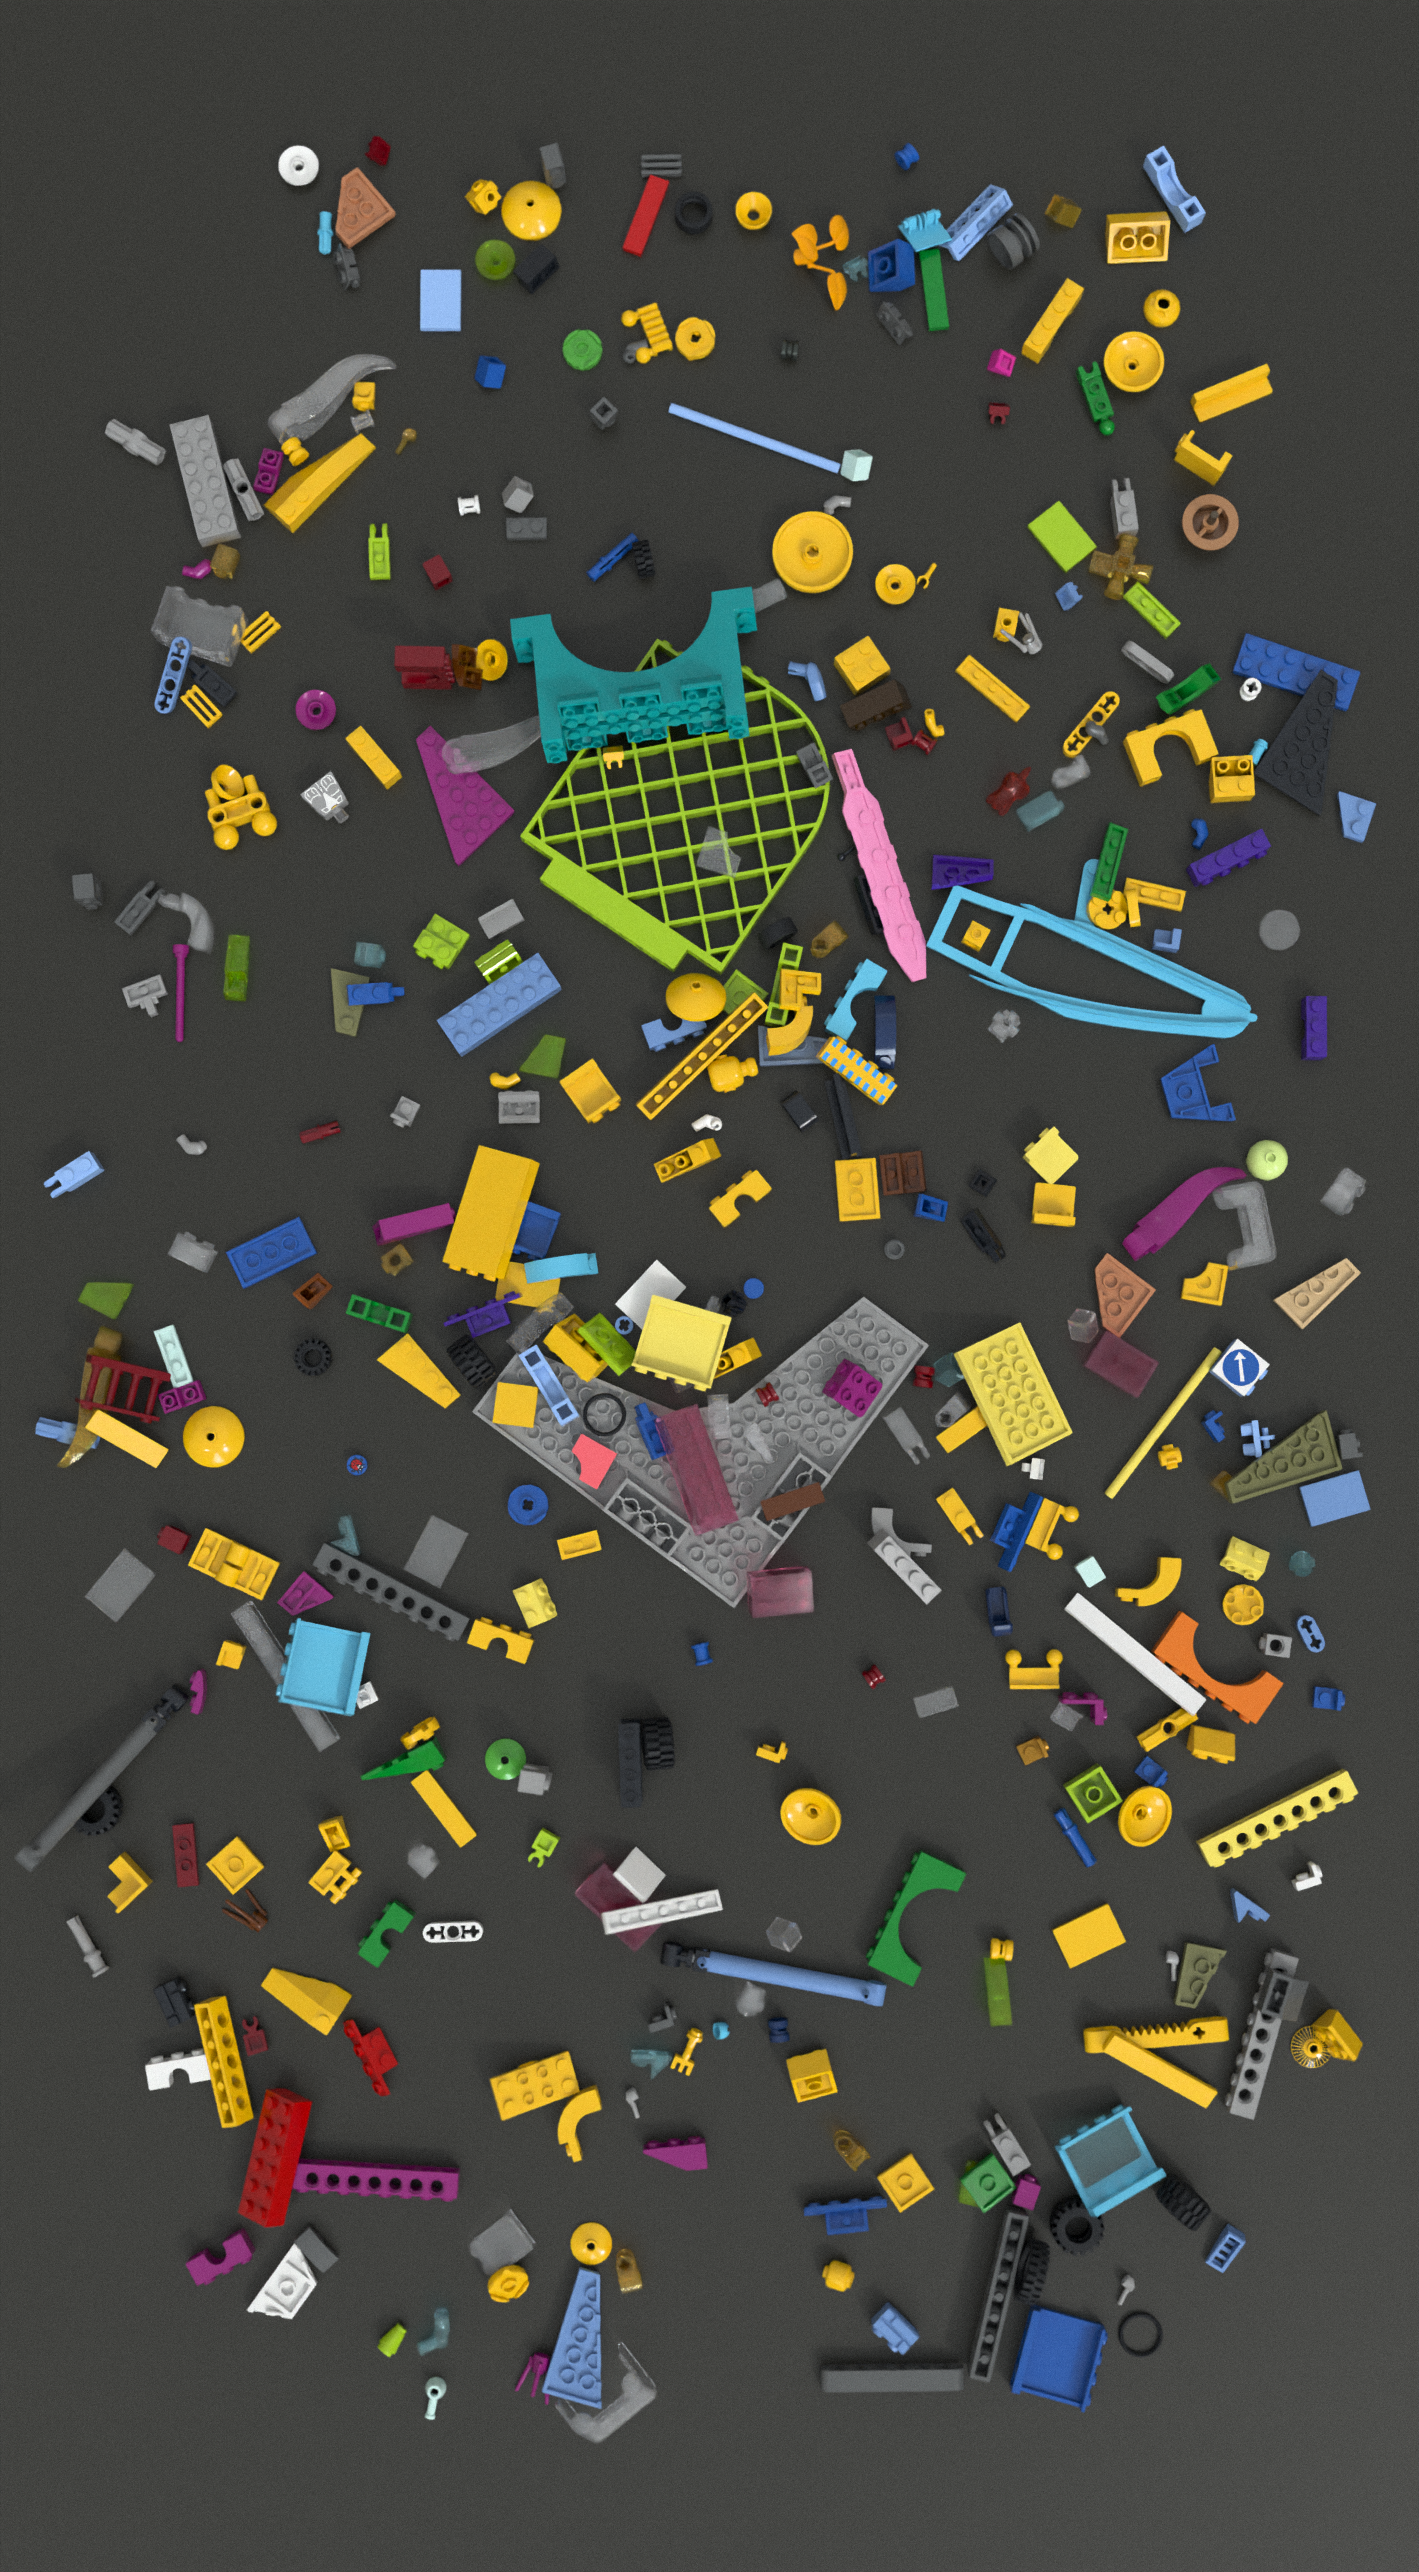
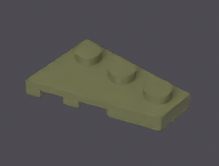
(346, 1017)
(1196, 1969)

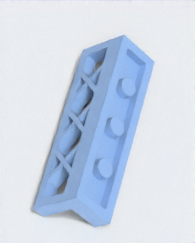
(977, 222)

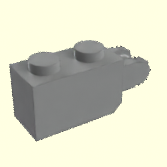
(1123, 509)
(1008, 2146)

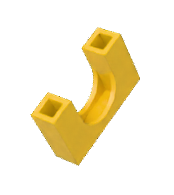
(1190, 727)

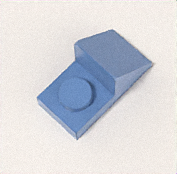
(1242, 1904)

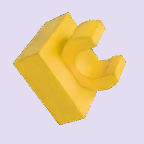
(613, 754)

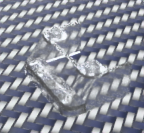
(638, 2394)

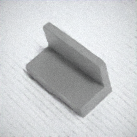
(500, 919)

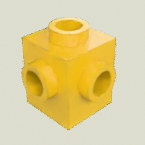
(483, 196)

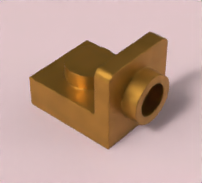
(1033, 1750)

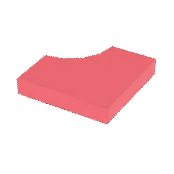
(594, 1460)

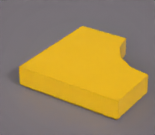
(1207, 1286)

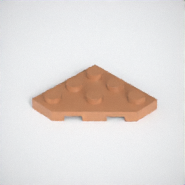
(360, 209)
(1119, 1294)

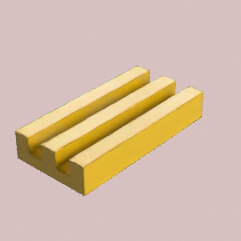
(263, 638)
(189, 694)

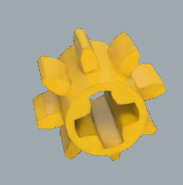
(1169, 1456)

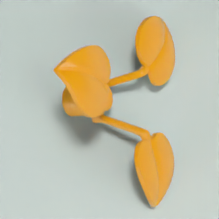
(807, 254)

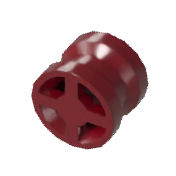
(767, 1394)
(873, 1676)

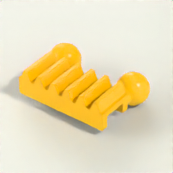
(653, 328)
(1044, 1525)
(1034, 1676)

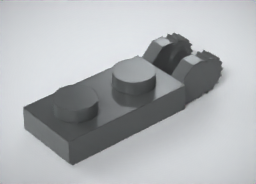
(138, 909)

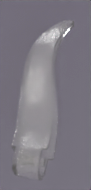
(319, 402)
(489, 749)

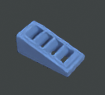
(1235, 2234)

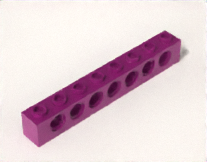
(385, 2172)

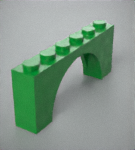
(925, 1874)

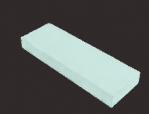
(173, 1356)

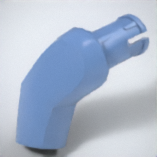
(813, 676)

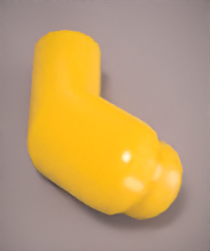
(931, 724)

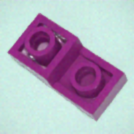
(269, 471)
(182, 1396)
(199, 1685)

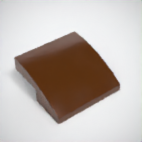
(464, 666)
(902, 1173)

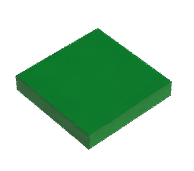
(987, 2183)

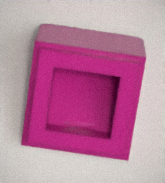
(1001, 362)

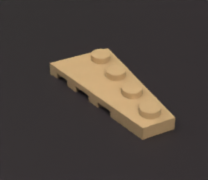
(1312, 1296)

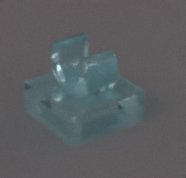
(854, 266)

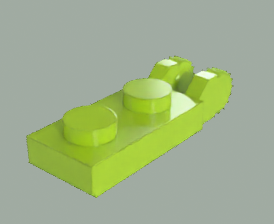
(379, 554)

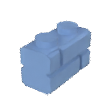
(894, 2328)

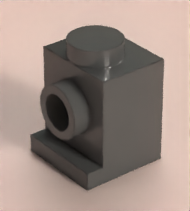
(603, 413)
(1347, 1444)

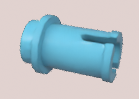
(1257, 751)

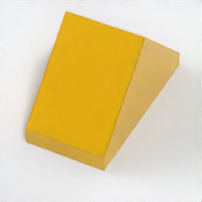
(334, 1833)

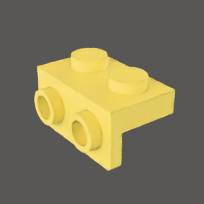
(1245, 1559)
(535, 1603)

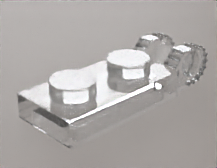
(905, 1434)

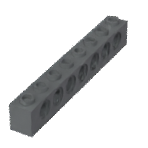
(324, 1566)
(997, 2293)

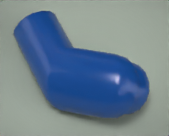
(1202, 832)

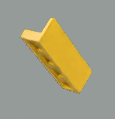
(1231, 393)

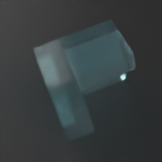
(947, 1370)

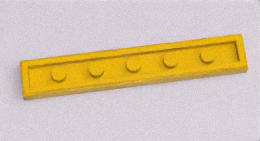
(1159, 2070)

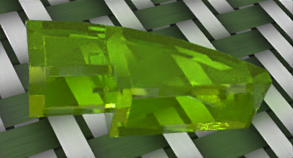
(236, 968)
(997, 1992)

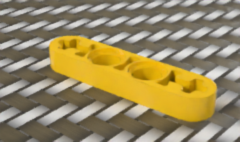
(1102, 701)

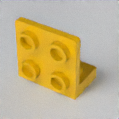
(1053, 1205)

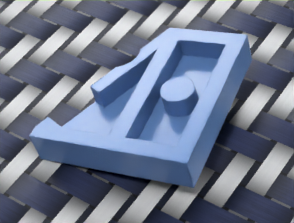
(1355, 816)

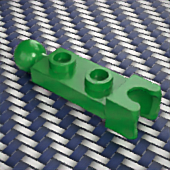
(1096, 398)

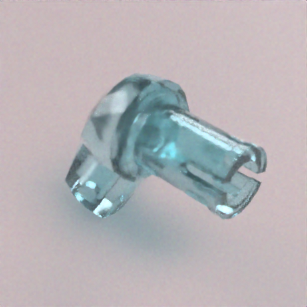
(441, 2333)

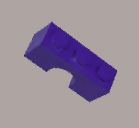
(1315, 1036)

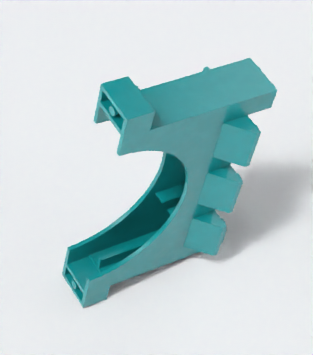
(694, 689)

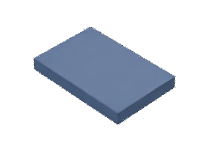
(1334, 1498)

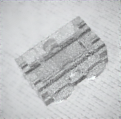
(1344, 1191)
(193, 1252)

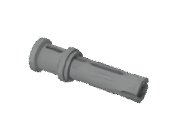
(92, 1955)

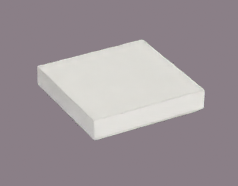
(639, 1874)

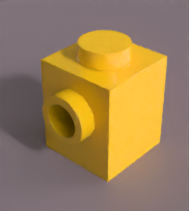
(1005, 620)

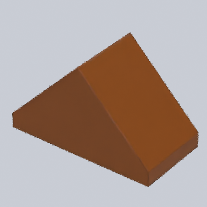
(312, 1291)

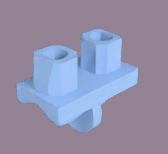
(1254, 1449)

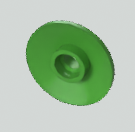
(510, 1749)

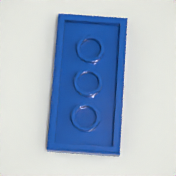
(271, 1252)

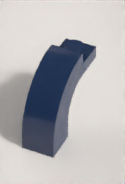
(885, 1031)

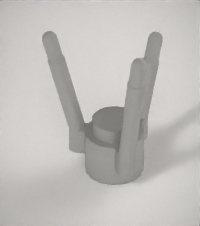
(1030, 641)

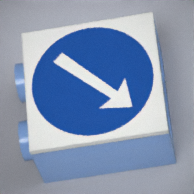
(1239, 1368)

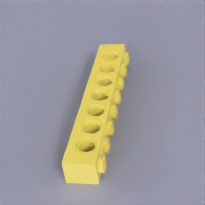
(1265, 1816)

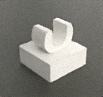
(1035, 1468)
(366, 1695)

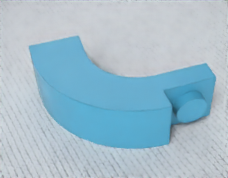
(561, 1267)

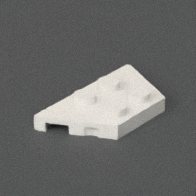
(286, 2286)

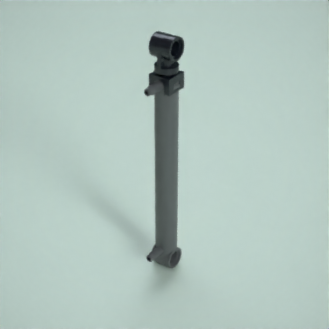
(101, 1779)

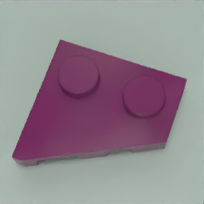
(304, 1595)

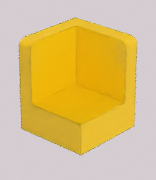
(231, 1654)

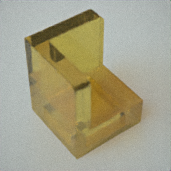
(1063, 211)
(1218, 1483)

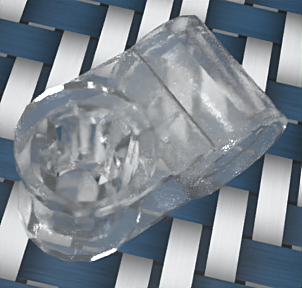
(954, 1408)

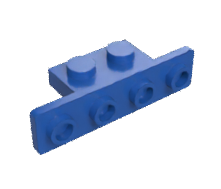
(1013, 1529)
(846, 2217)

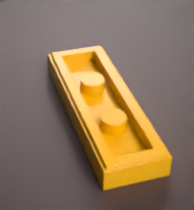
(1156, 894)

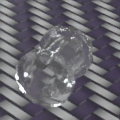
(359, 418)

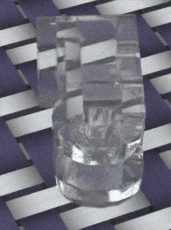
(1066, 776)

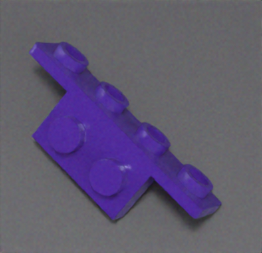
(486, 1318)

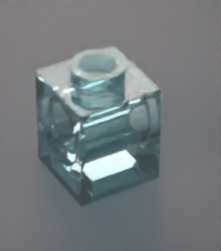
(369, 955)

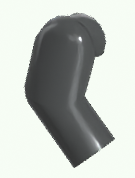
(630, 352)

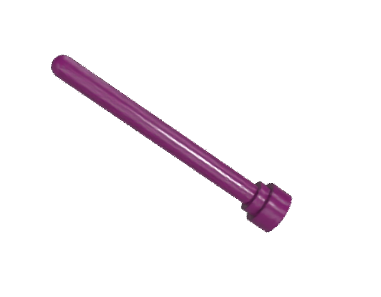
(180, 953)

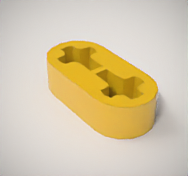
(1133, 910)

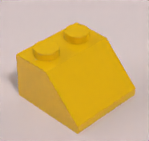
(811, 2075)

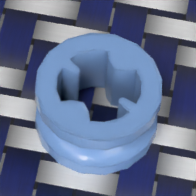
(630, 1326)

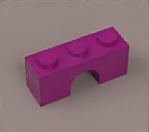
(205, 2266)

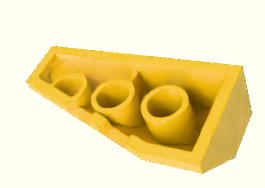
(309, 1998)

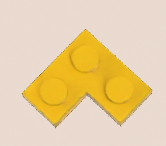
(793, 984)

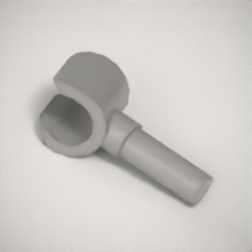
(1172, 1958)
(631, 2096)
(1128, 2283)

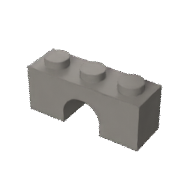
(534, 1779)

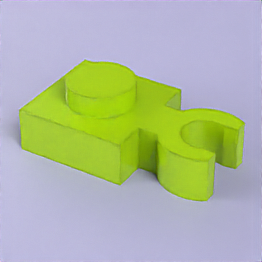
(544, 1845)

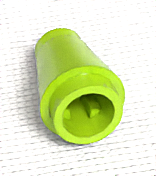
(390, 2342)

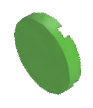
(582, 349)

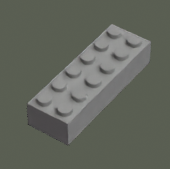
(205, 481)

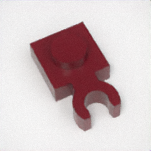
(255, 2040)

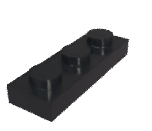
(870, 911)

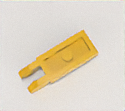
(958, 1514)

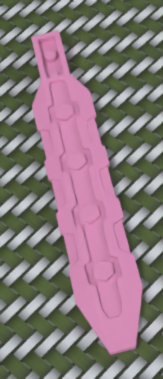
(881, 869)

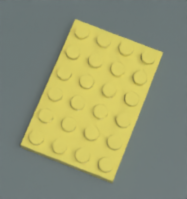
(1013, 1394)

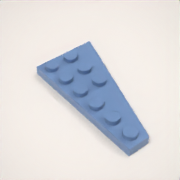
(576, 2358)

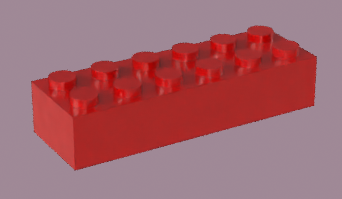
(274, 2157)

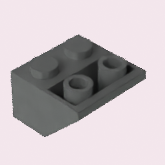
(1282, 1995)

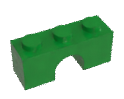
(379, 1313)
(396, 1917)

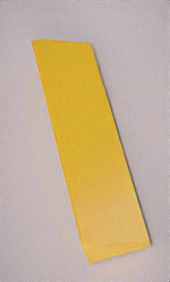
(126, 1438)

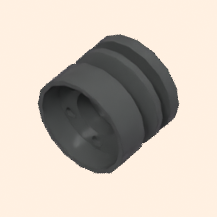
(1013, 241)

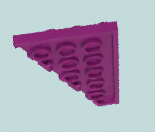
(464, 800)

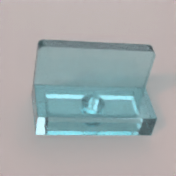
(1040, 810)

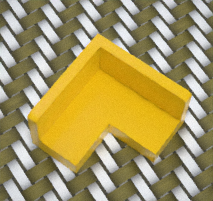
(133, 1881)

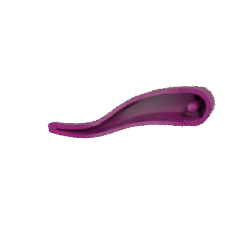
(1171, 1214)

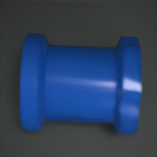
(701, 1653)

